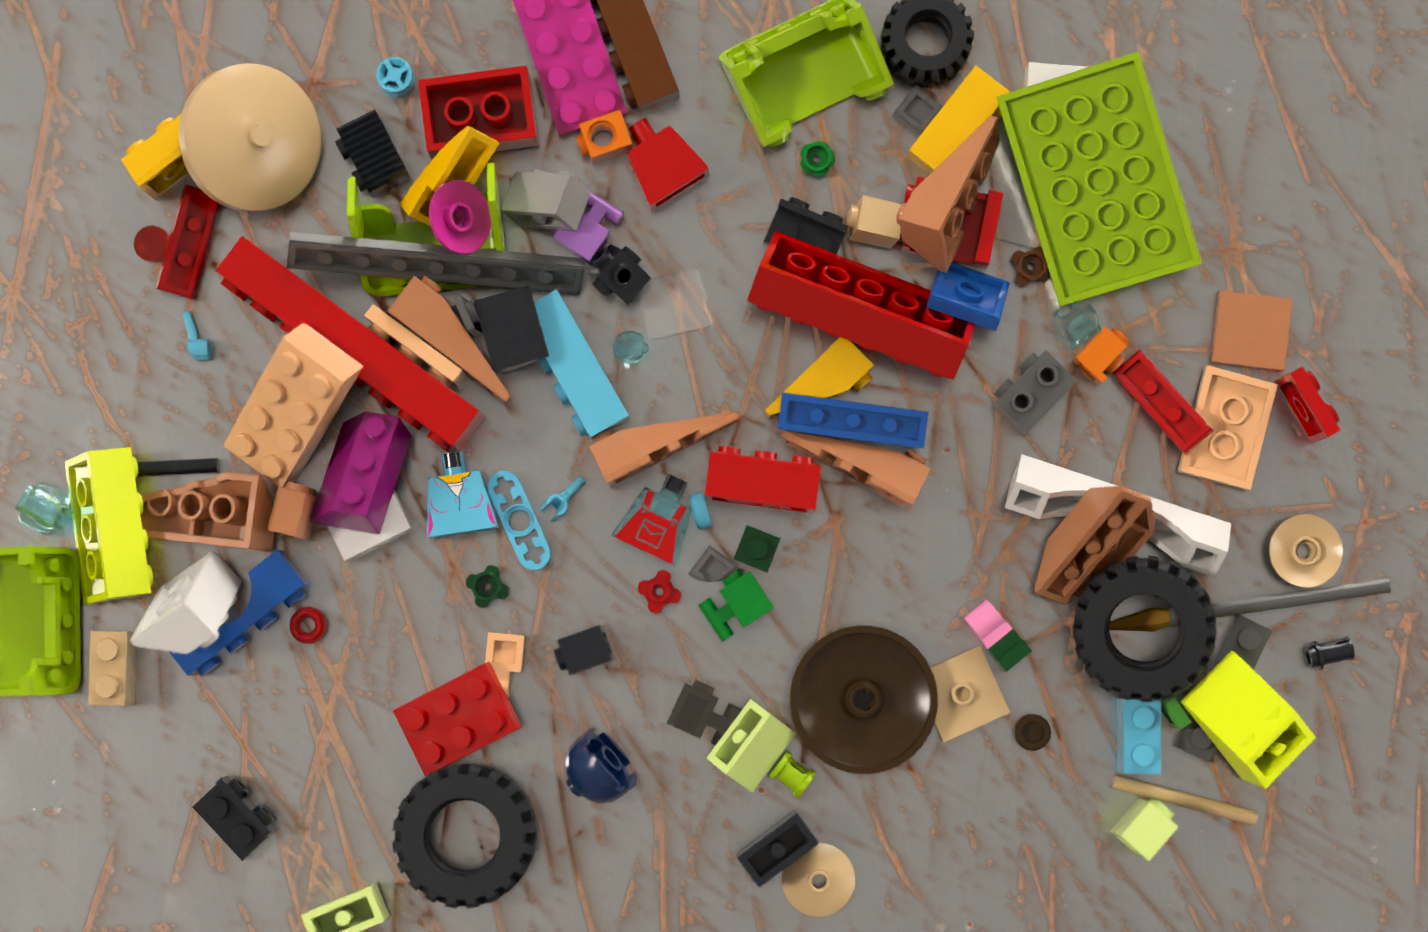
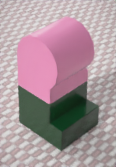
(996, 636)

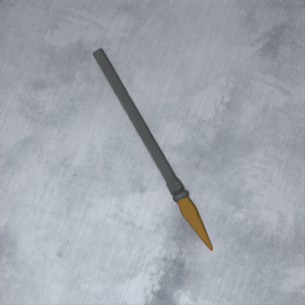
(1157, 618)

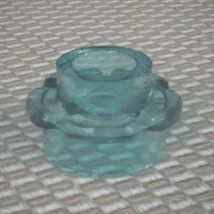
(630, 346)

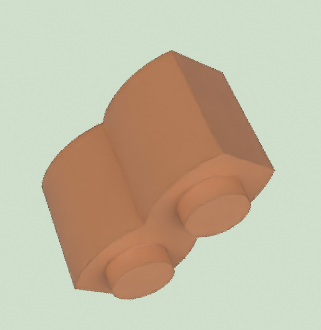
(293, 511)

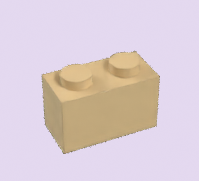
(112, 668)

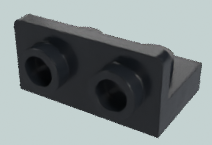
(807, 226)
(235, 816)

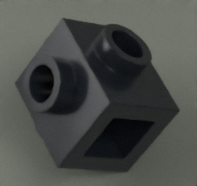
(618, 273)

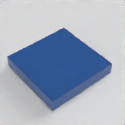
(969, 295)

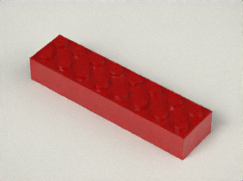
(388, 372)

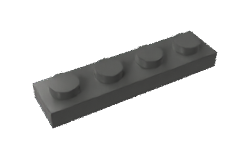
(1247, 641)

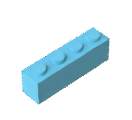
(577, 370)

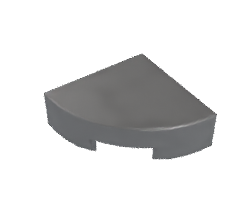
(712, 566)

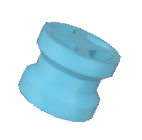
(391, 71)

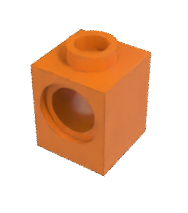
(611, 123)

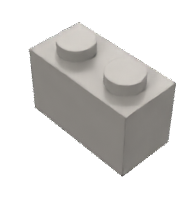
(546, 200)

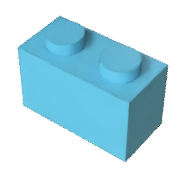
(1138, 736)

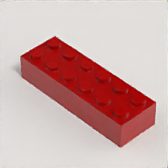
(859, 305)

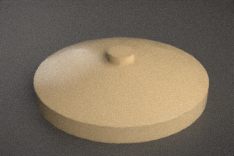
(250, 137)

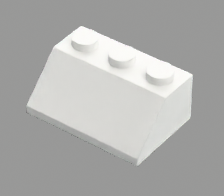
(189, 607)

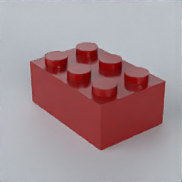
(488, 101)
(762, 480)

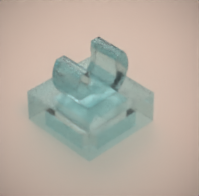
(1078, 324)

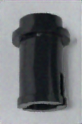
(1329, 652)

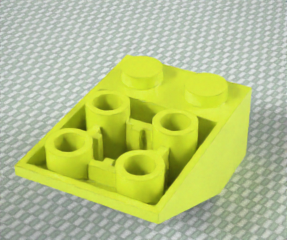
(1248, 721)

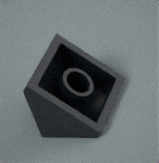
(511, 329)

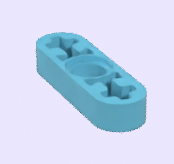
(522, 549)

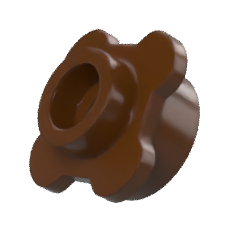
(1024, 274)

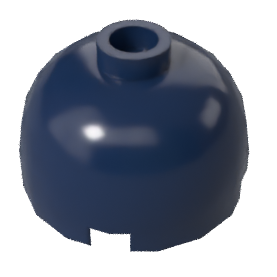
(597, 768)

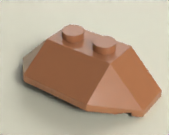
(1098, 531)

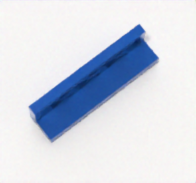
(852, 420)

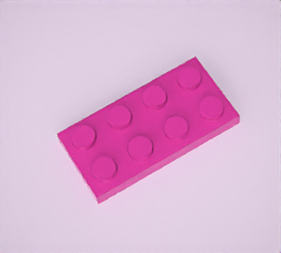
(570, 60)

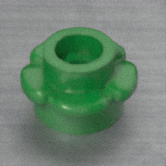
(819, 149)

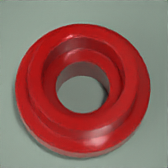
(297, 621)

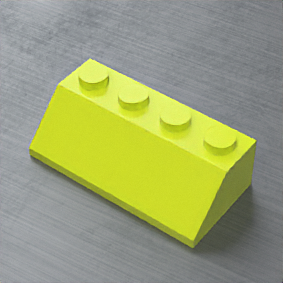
(108, 525)

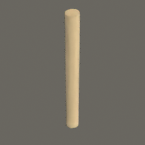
(1184, 799)

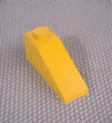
(830, 375)

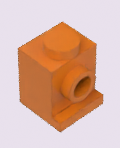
(1101, 354)

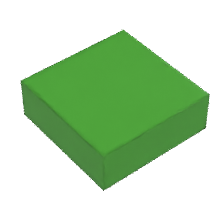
(1174, 713)

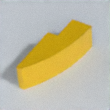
(459, 159)

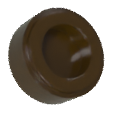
(1032, 732)

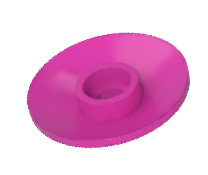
(470, 215)

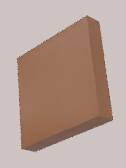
(1251, 330)

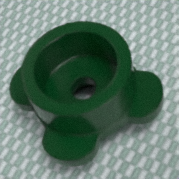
(477, 582)

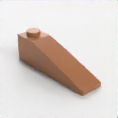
(937, 206)
(434, 322)
(879, 469)
(217, 512)

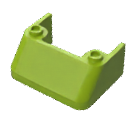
(377, 222)

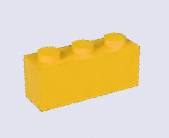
(957, 119)

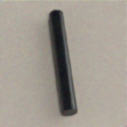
(175, 467)

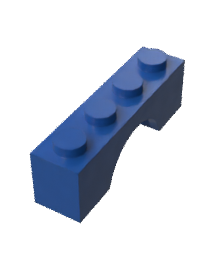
(273, 585)

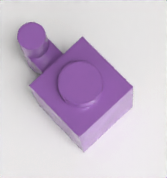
(590, 234)

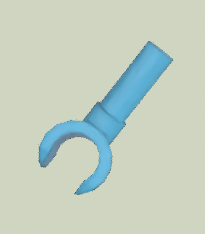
(198, 348)
(560, 501)

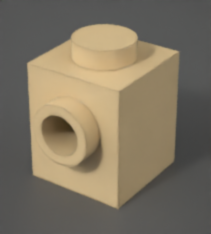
(874, 222)

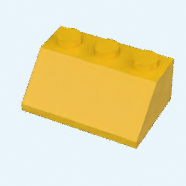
(157, 161)

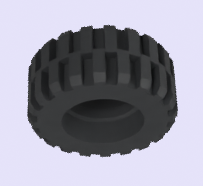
(1136, 677)
(415, 847)

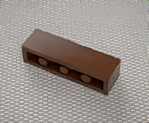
(637, 53)

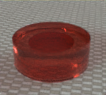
(151, 243)

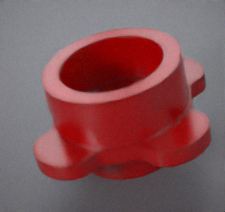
(669, 594)

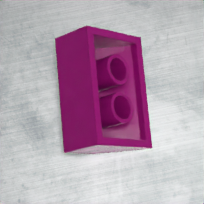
(362, 473)

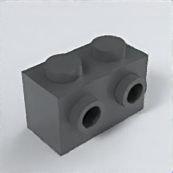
(1033, 392)

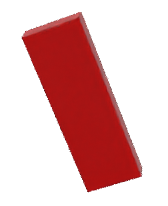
(187, 243)
(1162, 402)

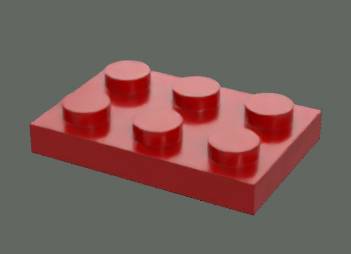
(457, 718)

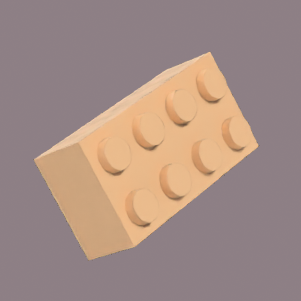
(292, 405)

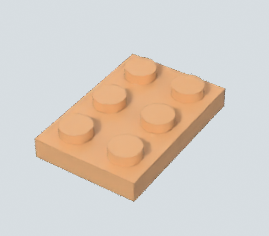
(415, 348)
(1239, 415)

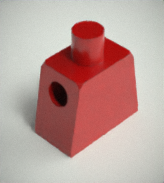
(663, 163)

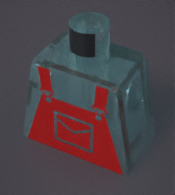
(657, 521)

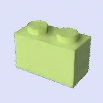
(751, 745)
(1145, 827)
(348, 913)

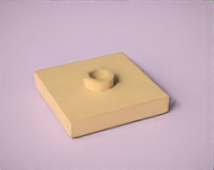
(966, 694)

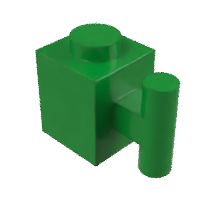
(743, 599)

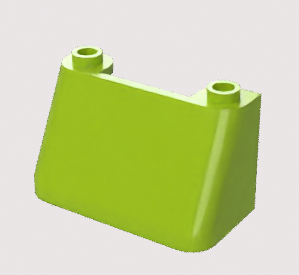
(805, 67)
(39, 621)

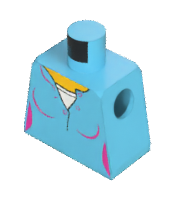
(458, 501)

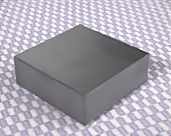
(917, 110)

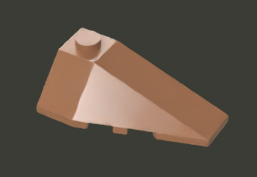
(639, 448)

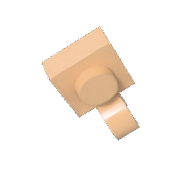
(505, 656)

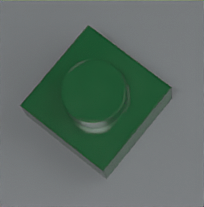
(757, 548)

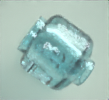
(44, 508)

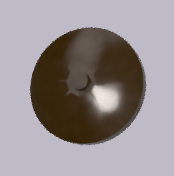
(863, 699)

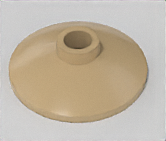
(1323, 545)
(839, 884)

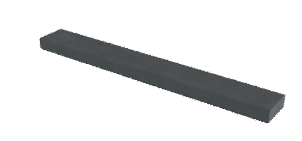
(436, 262)

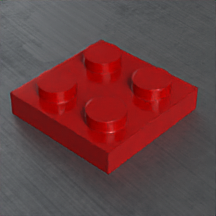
(1302, 396)

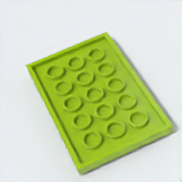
(1099, 179)

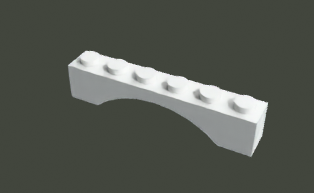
(1183, 534)

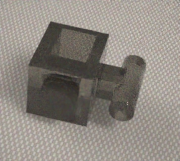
(695, 711)

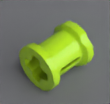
(792, 774)

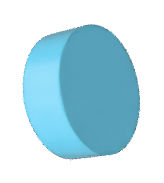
(700, 510)

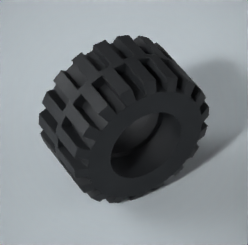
(922, 68)

